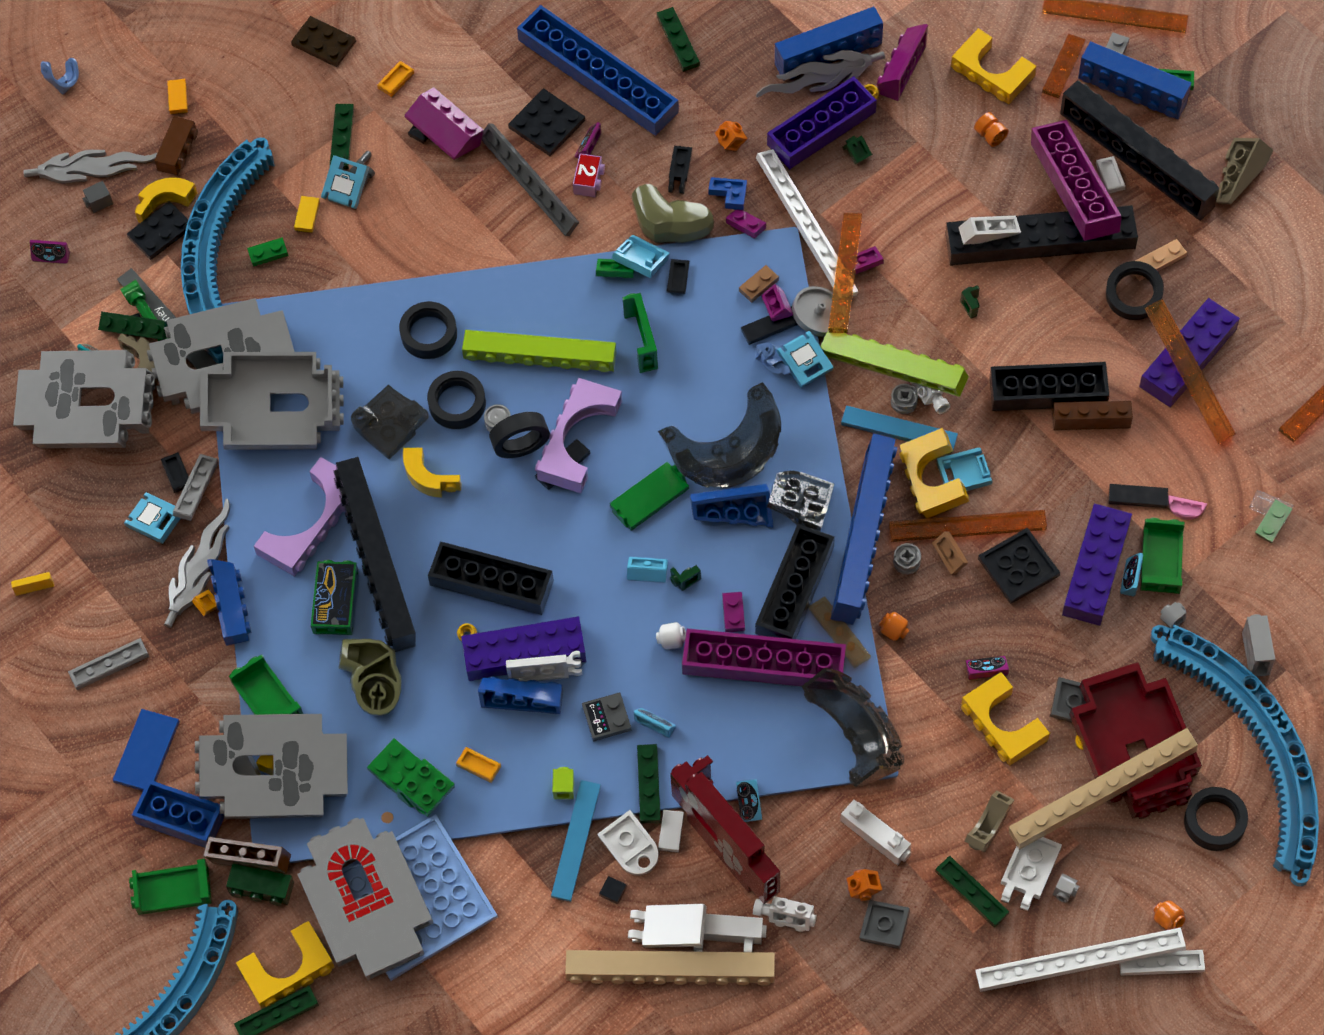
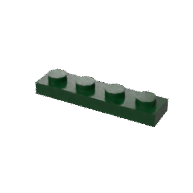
(678, 39)
(342, 132)
(132, 325)
(648, 783)
(972, 891)
(277, 1013)

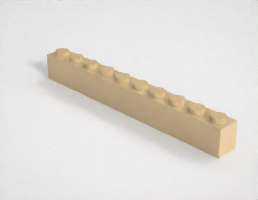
(1103, 788)
(670, 967)

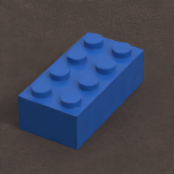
(177, 813)

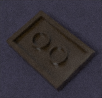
(323, 41)

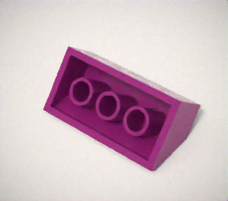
(903, 62)
(444, 124)

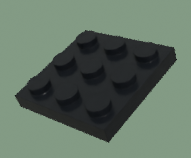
(546, 122)
(1019, 565)

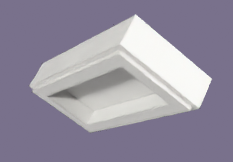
(1110, 174)
(671, 831)

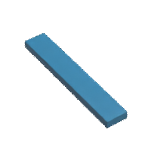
(888, 425)
(576, 840)

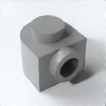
(1173, 614)
(1065, 888)

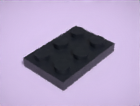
(159, 230)

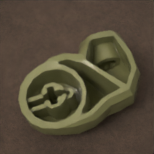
(670, 221)
(374, 674)

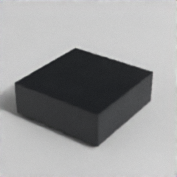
(612, 890)

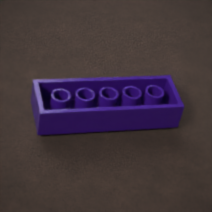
(821, 122)
(1204, 336)
(1097, 564)
(488, 651)

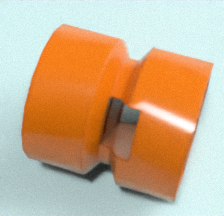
(988, 127)

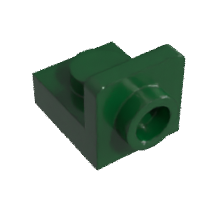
(857, 148)
(969, 300)
(687, 578)

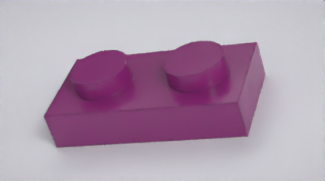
(746, 223)
(868, 259)
(733, 612)

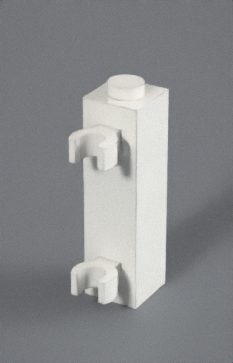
(876, 832)
(733, 929)

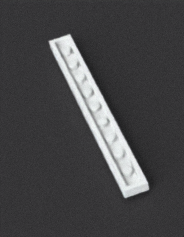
(800, 214)
(1080, 959)

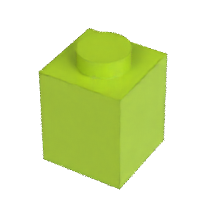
(563, 783)

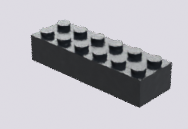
(1045, 384)
(491, 578)
(795, 583)

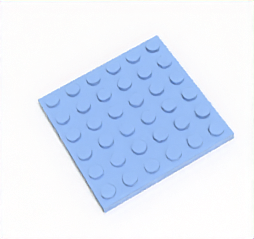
(444, 883)

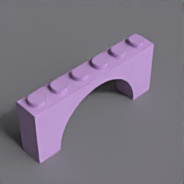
(585, 401)
(292, 551)

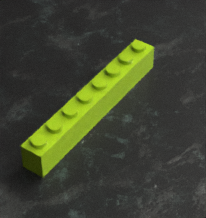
(539, 350)
(895, 362)

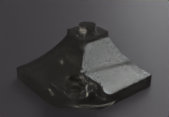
(389, 421)
(801, 498)

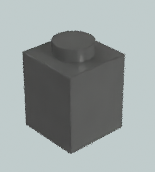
(97, 197)

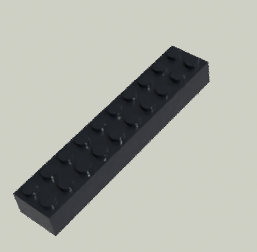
(1139, 150)
(1040, 237)
(374, 555)

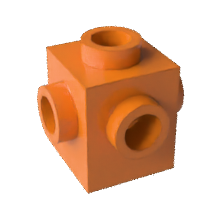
(730, 135)
(864, 884)

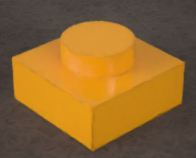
(205, 602)

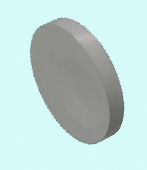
(812, 309)

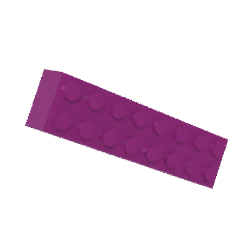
(1075, 180)
(758, 657)

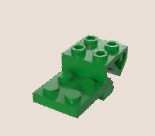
(412, 780)

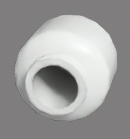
(671, 635)

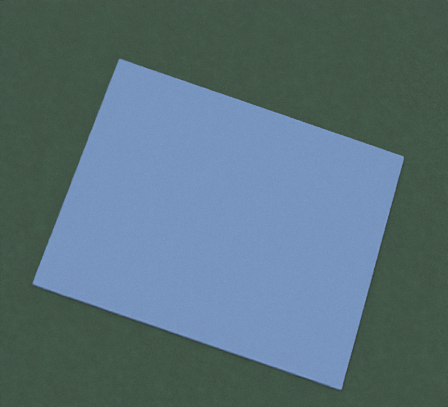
(506, 512)

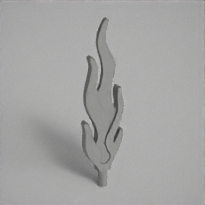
(830, 73)
(61, 167)
(191, 571)

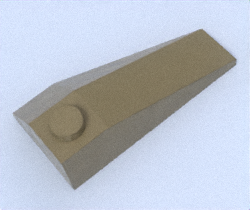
(1245, 161)

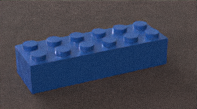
(852, 33)
(1134, 80)

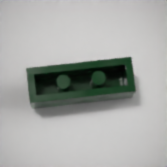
(260, 884)

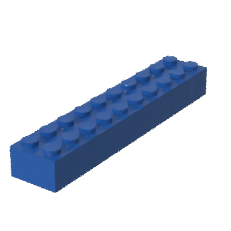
(598, 70)
(864, 529)

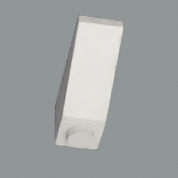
(986, 229)

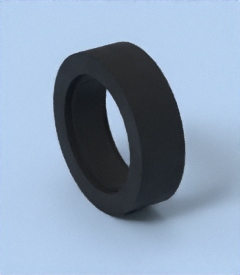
(1133, 268)
(422, 310)
(448, 380)
(516, 424)
(1223, 796)

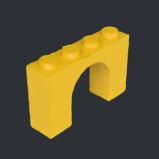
(1004, 85)
(917, 455)
(1010, 745)
(270, 989)

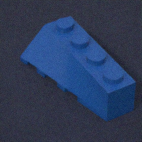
(734, 506)
(229, 601)
(520, 695)

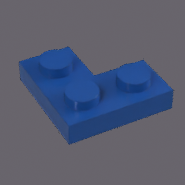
(731, 188)

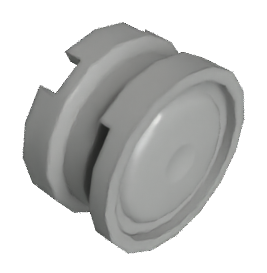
(904, 398)
(494, 415)
(907, 558)

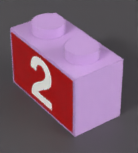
(587, 175)

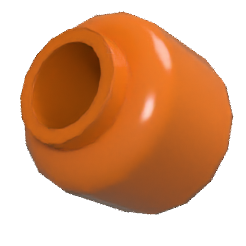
(894, 626)
(1169, 915)

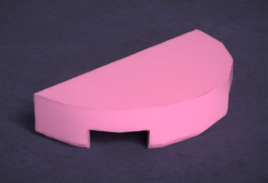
(1186, 508)

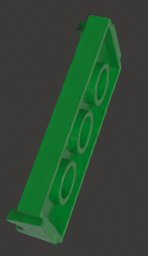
(649, 495)

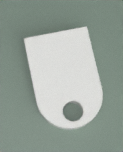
(629, 843)

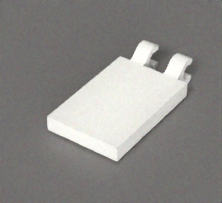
(544, 667)
(1030, 870)
(670, 925)

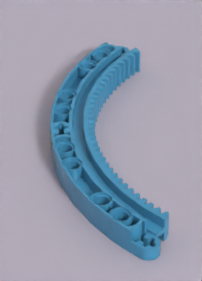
(217, 202)
(1295, 794)
(196, 975)

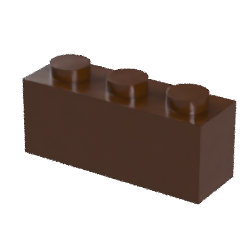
(176, 145)

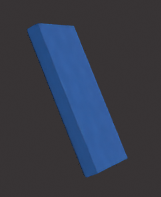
(146, 749)

